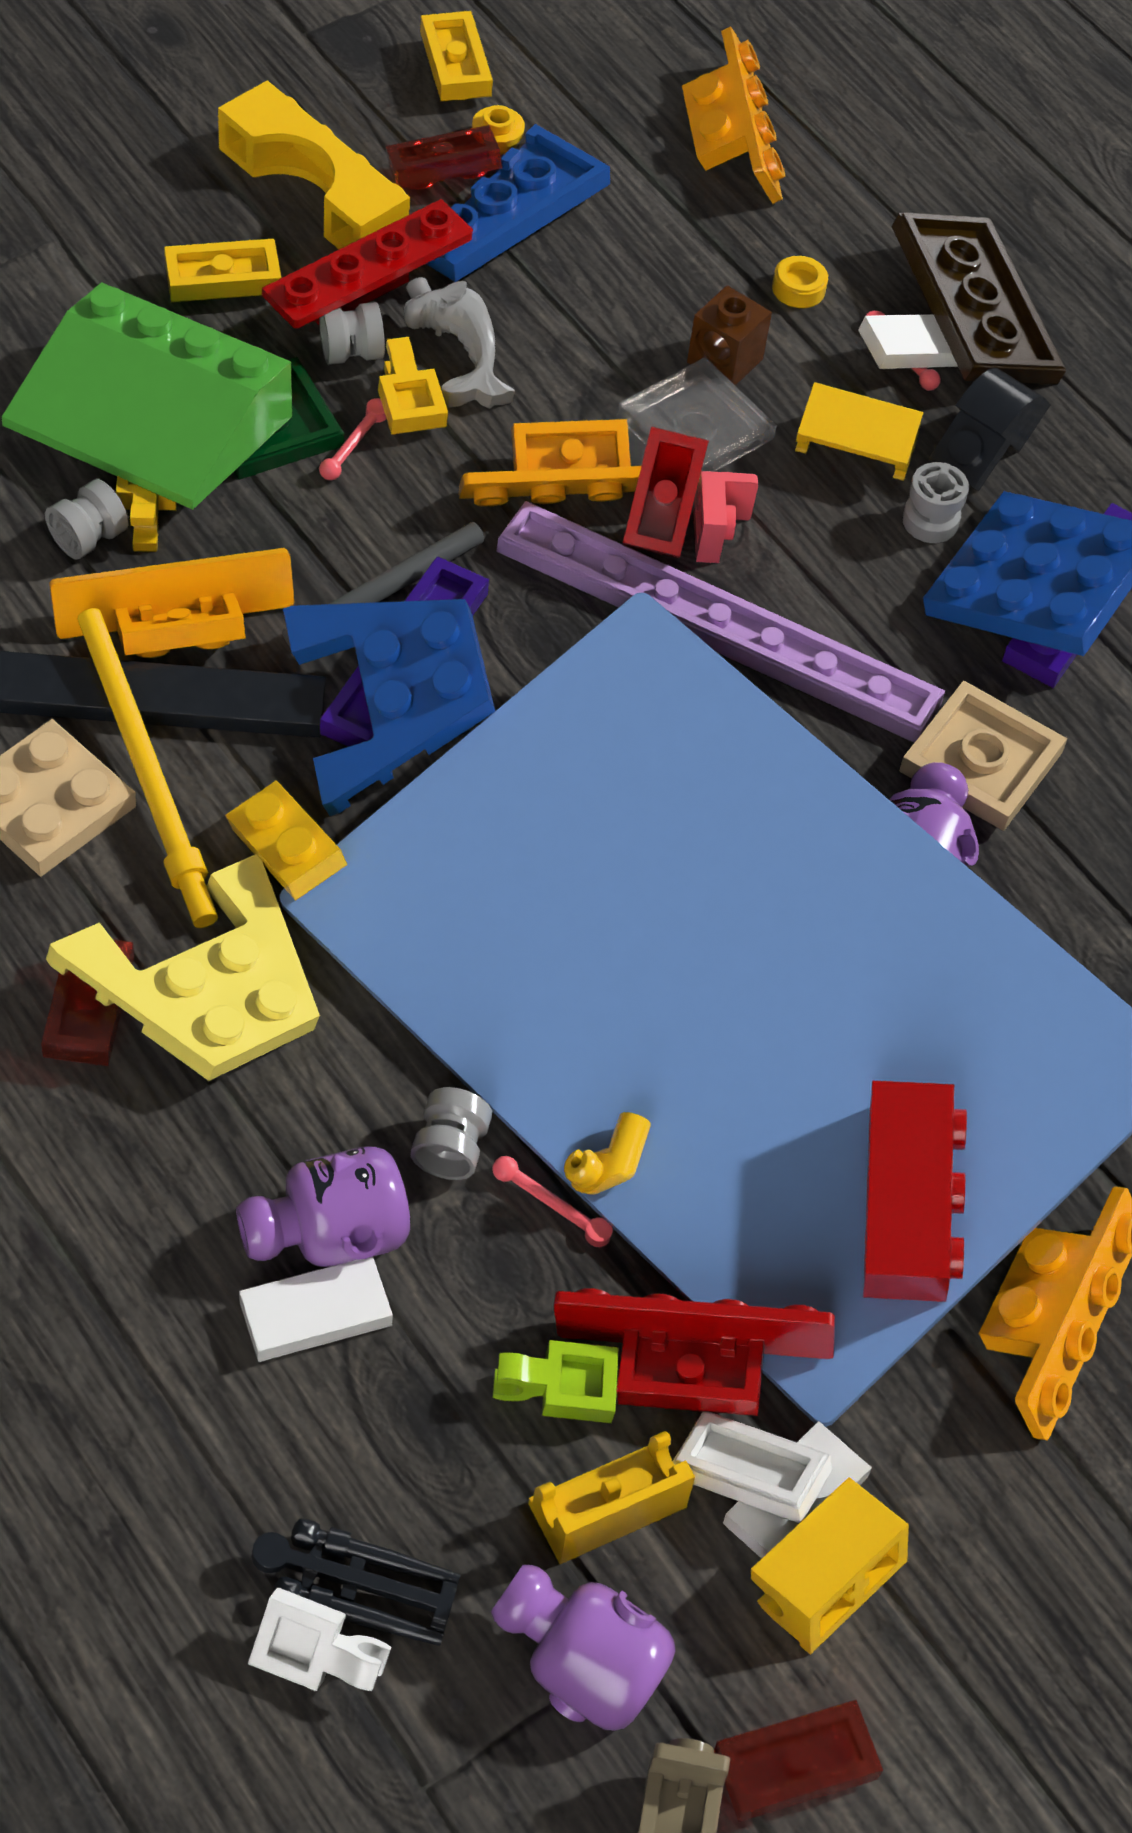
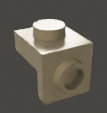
(683, 1788)

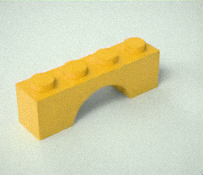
(275, 136)

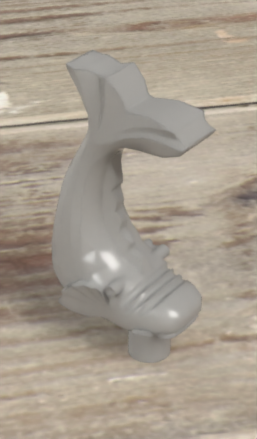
(466, 316)

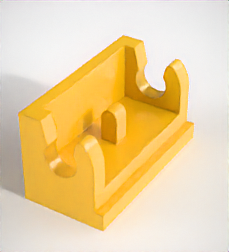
(860, 426)
(612, 1499)
(831, 1564)

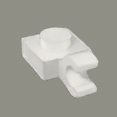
(304, 1643)

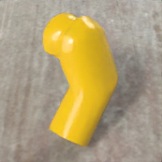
(609, 1167)

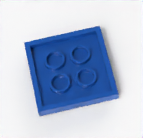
(1037, 574)

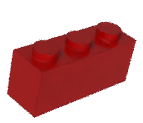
(913, 1191)

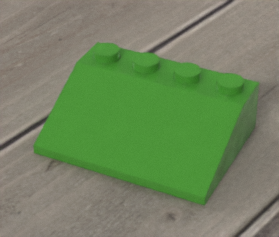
(151, 396)

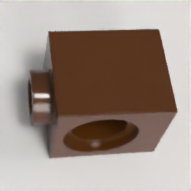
(730, 334)

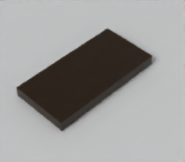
(977, 297)

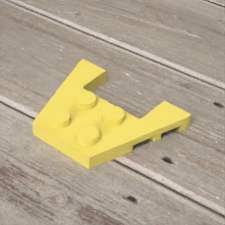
(218, 998)

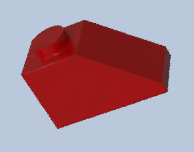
(665, 492)

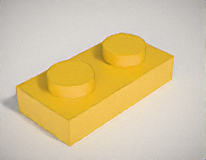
(456, 56)
(220, 269)
(286, 840)

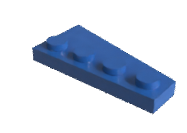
(522, 197)

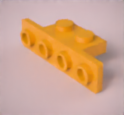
(729, 116)
(559, 461)
(177, 601)
(1056, 1306)

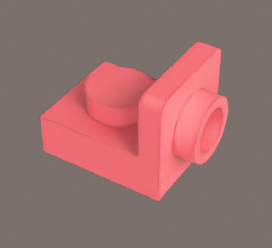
(717, 506)

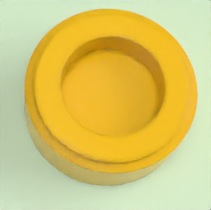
(800, 281)

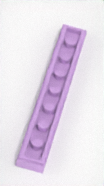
(724, 622)

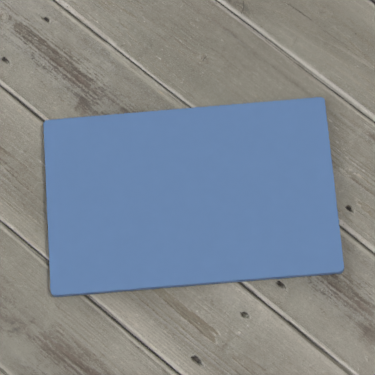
(719, 925)

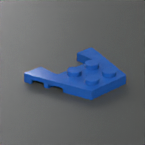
(418, 680)

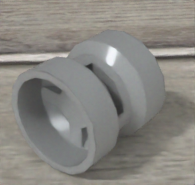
(352, 334)
(935, 502)
(84, 520)
(450, 1138)

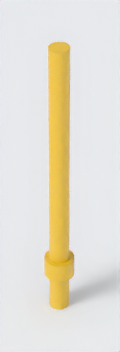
(183, 862)

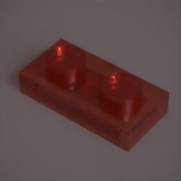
(443, 157)
(79, 1024)
(799, 1760)

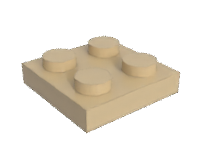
(993, 747)
(56, 797)

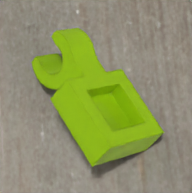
(573, 1380)

